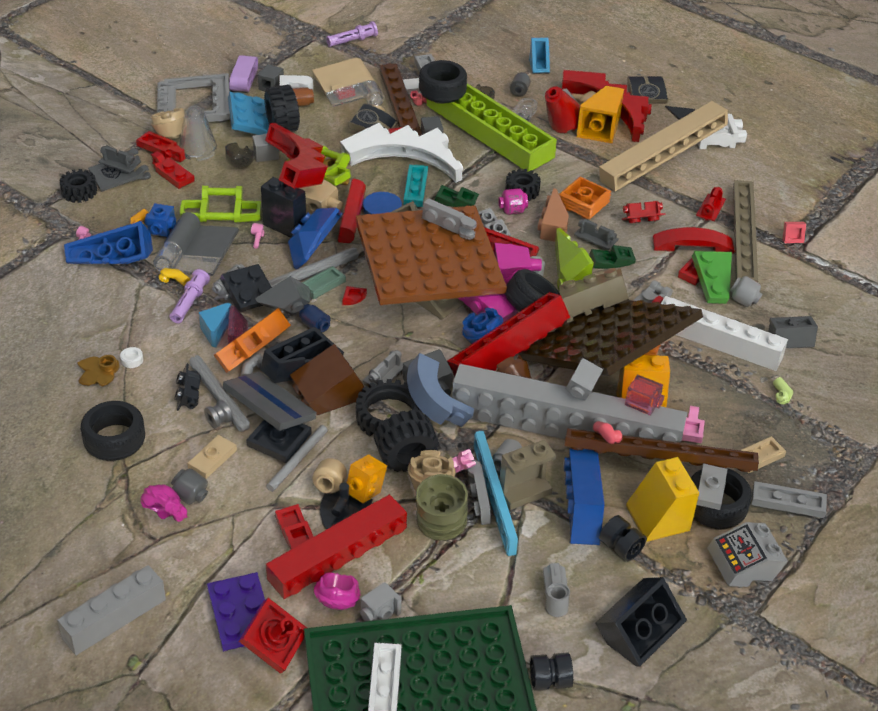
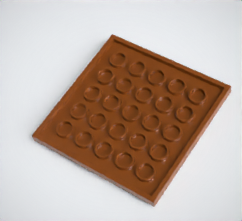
(425, 261)

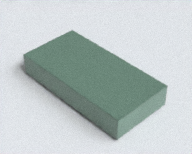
(324, 282)

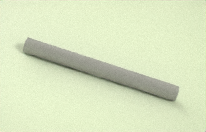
(296, 458)

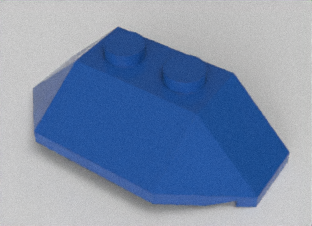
(311, 233)

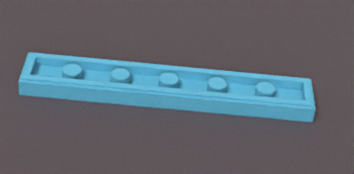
(496, 494)

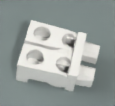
(727, 135)

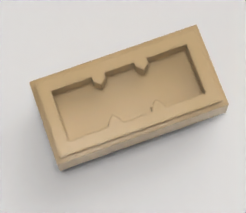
(768, 451)
(212, 456)

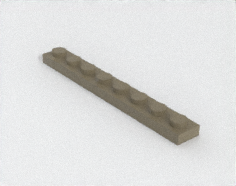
(745, 230)

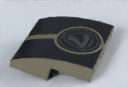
(649, 86)
(369, 116)

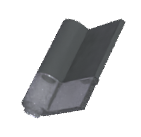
(194, 246)

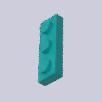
(416, 185)

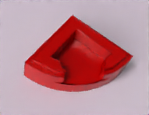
(353, 295)

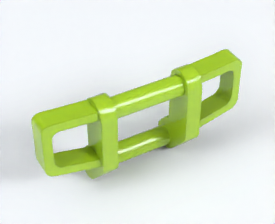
(338, 172)
(237, 216)

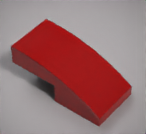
(293, 525)

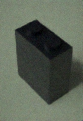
(282, 206)

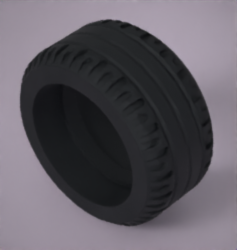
(442, 81)
(526, 288)
(118, 446)
(729, 514)

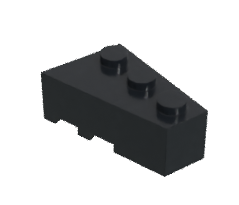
(293, 353)

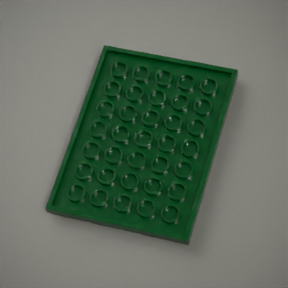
(446, 662)

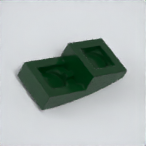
(456, 199)
(617, 257)

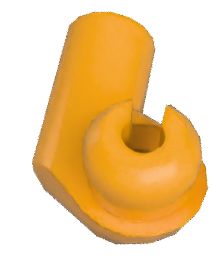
(140, 216)

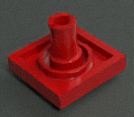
(273, 635)

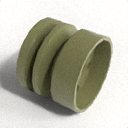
(441, 507)

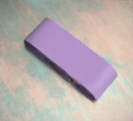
(243, 73)

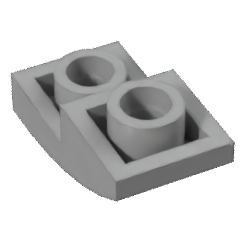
(491, 222)

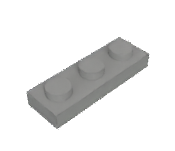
(789, 499)

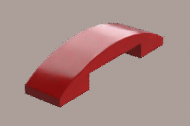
(692, 236)

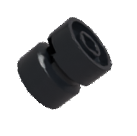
(626, 540)
(551, 671)

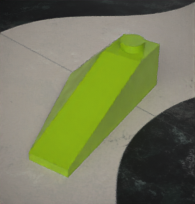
(571, 261)

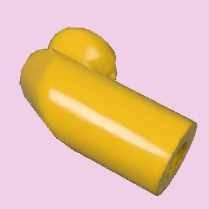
(167, 273)

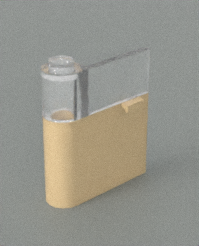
(348, 82)

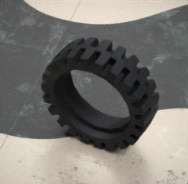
(376, 393)

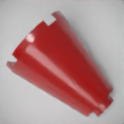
(561, 110)

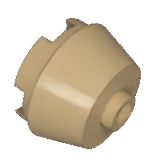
(168, 123)
(427, 465)

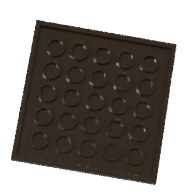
(612, 335)

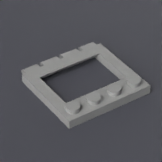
(220, 90)

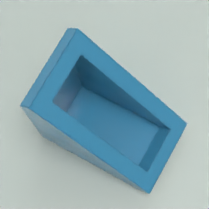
(539, 55)
(215, 323)

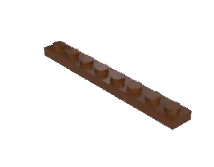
(399, 97)
(651, 448)

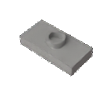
(711, 486)

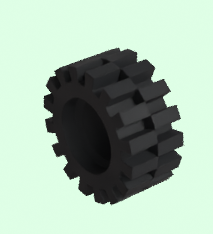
(524, 180)
(78, 185)

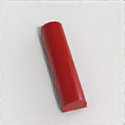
(352, 208)

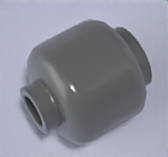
(190, 486)

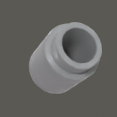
(506, 447)

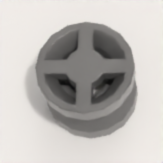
(218, 414)

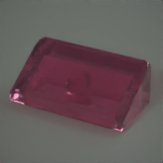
(237, 324)

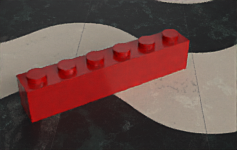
(514, 334)
(336, 546)

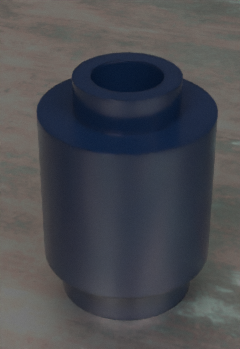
(315, 317)

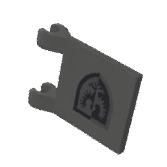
(110, 177)

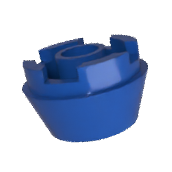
(479, 325)

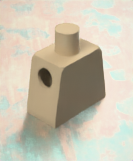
(322, 197)

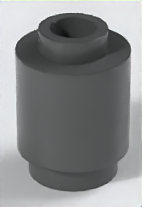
(520, 84)

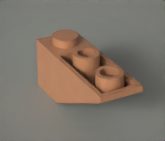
(553, 217)

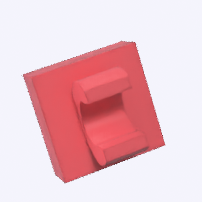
(794, 232)

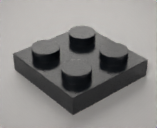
(245, 285)
(277, 443)

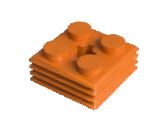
(585, 197)

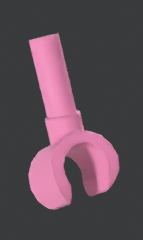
(257, 230)
(82, 232)

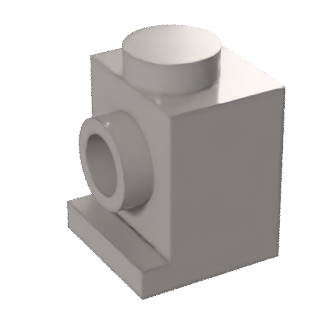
(380, 603)

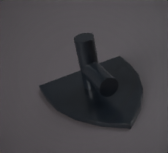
(339, 506)

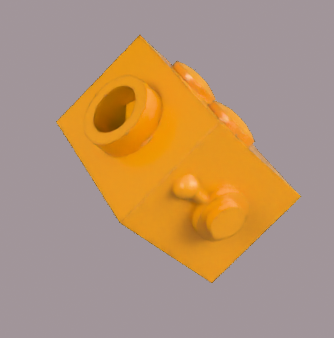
(366, 478)

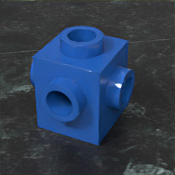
(160, 220)

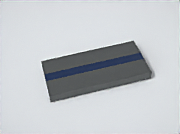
(269, 400)

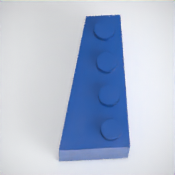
(584, 496)

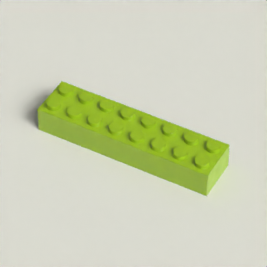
(499, 128)

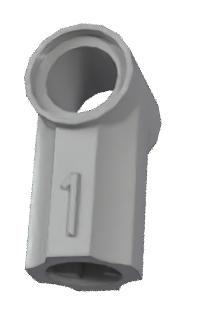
(556, 590)

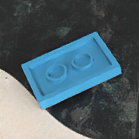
(248, 113)

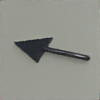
(679, 112)

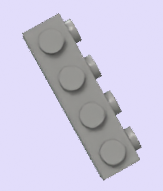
(111, 609)

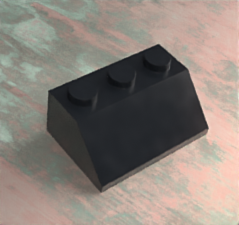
(642, 620)

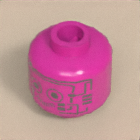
(513, 201)

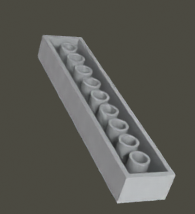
(552, 409)

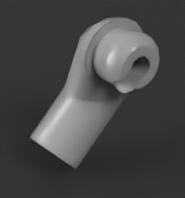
(248, 365)

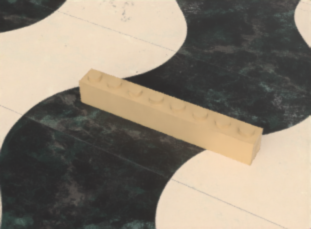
(663, 146)

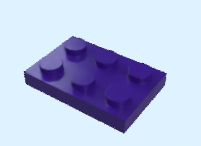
(234, 606)

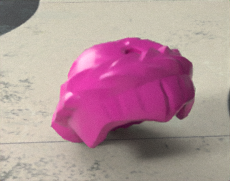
(164, 502)
(337, 591)

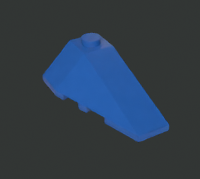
(115, 246)

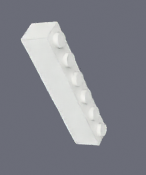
(734, 337)

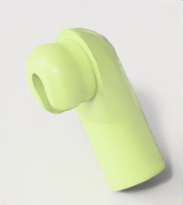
(785, 392)

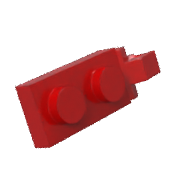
(167, 147)
(171, 170)

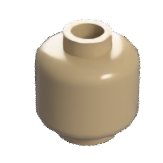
(329, 475)

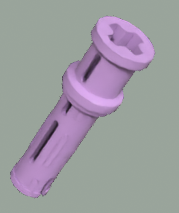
(359, 33)
(193, 289)

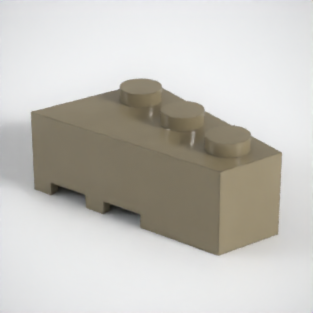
(593, 292)

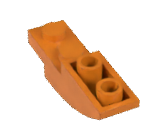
(252, 340)

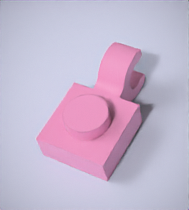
(693, 426)
(464, 461)

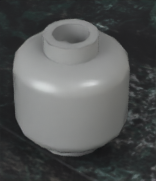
(746, 291)

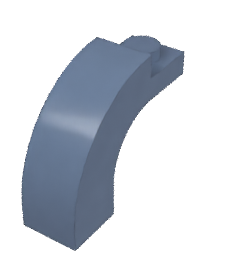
(430, 396)

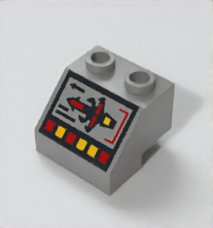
(747, 554)

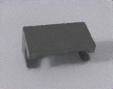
(799, 330)

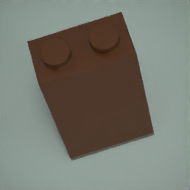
(327, 382)

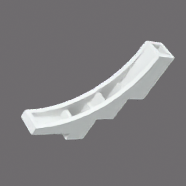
(405, 142)

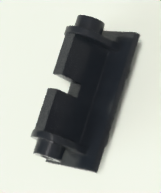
(187, 392)

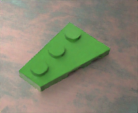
(714, 274)

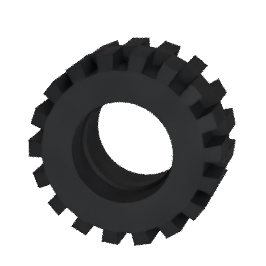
(282, 107)
(404, 437)

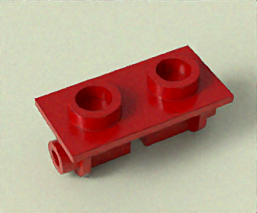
(712, 205)
(635, 212)

